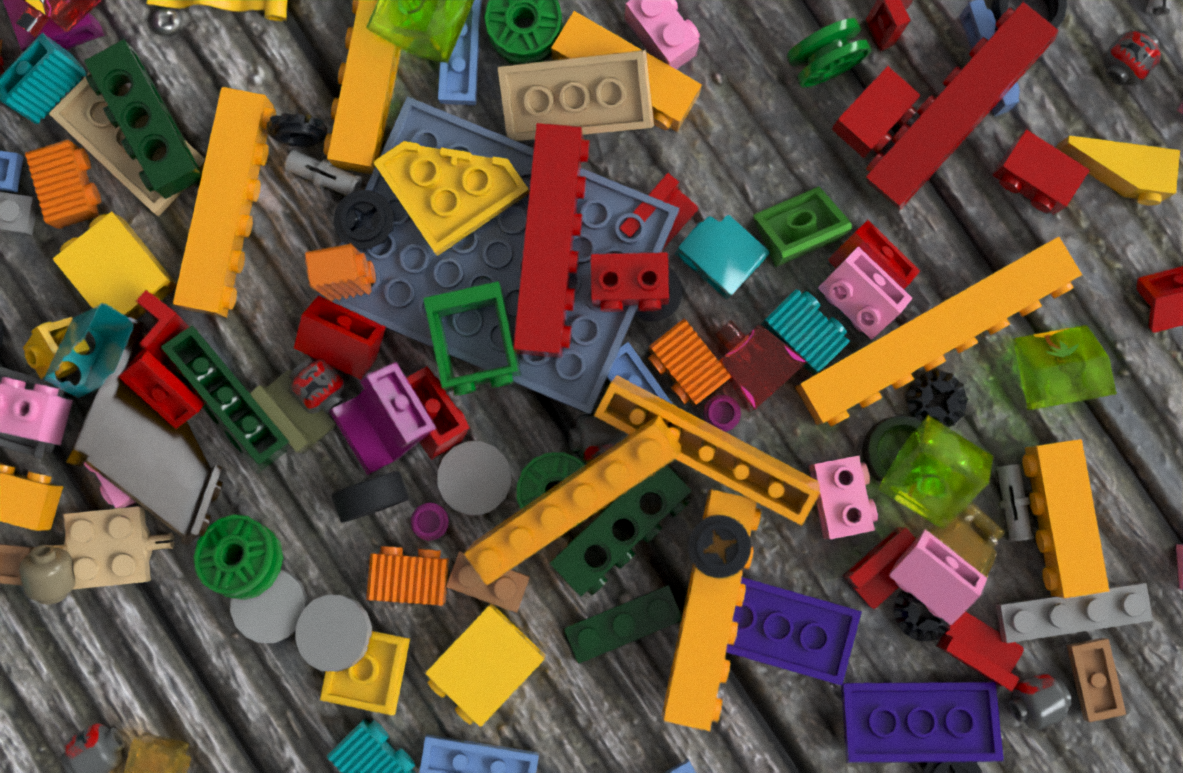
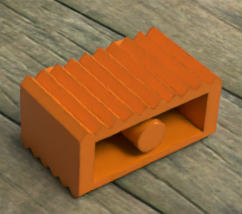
(63, 184)
(340, 272)
(687, 363)
(407, 577)

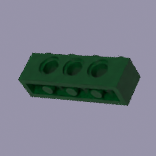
(120, 66)
(224, 399)
(571, 561)

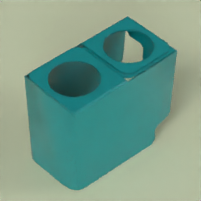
(722, 253)
(111, 335)

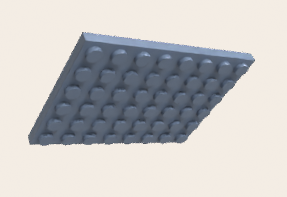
(494, 252)

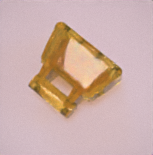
(966, 543)

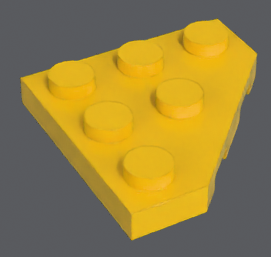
(449, 189)

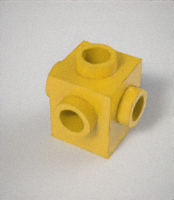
(44, 344)

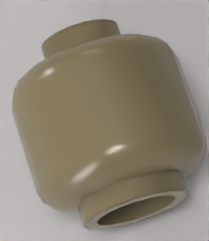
(47, 574)

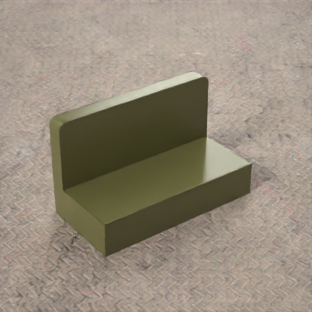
(296, 424)

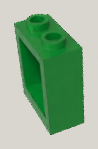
(463, 301)

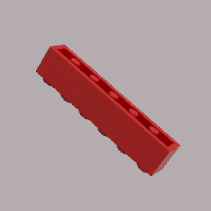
(961, 105)
(549, 241)

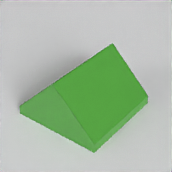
(801, 225)

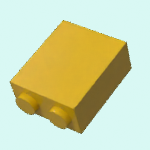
(113, 266)
(484, 666)

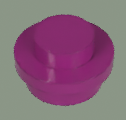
(722, 412)
(429, 521)

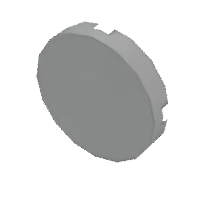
(474, 478)
(273, 613)
(333, 633)

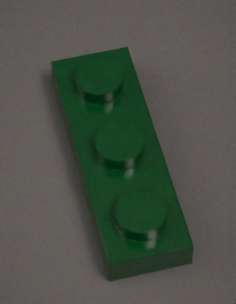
(623, 624)

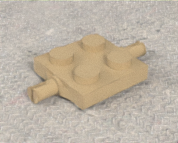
(111, 546)

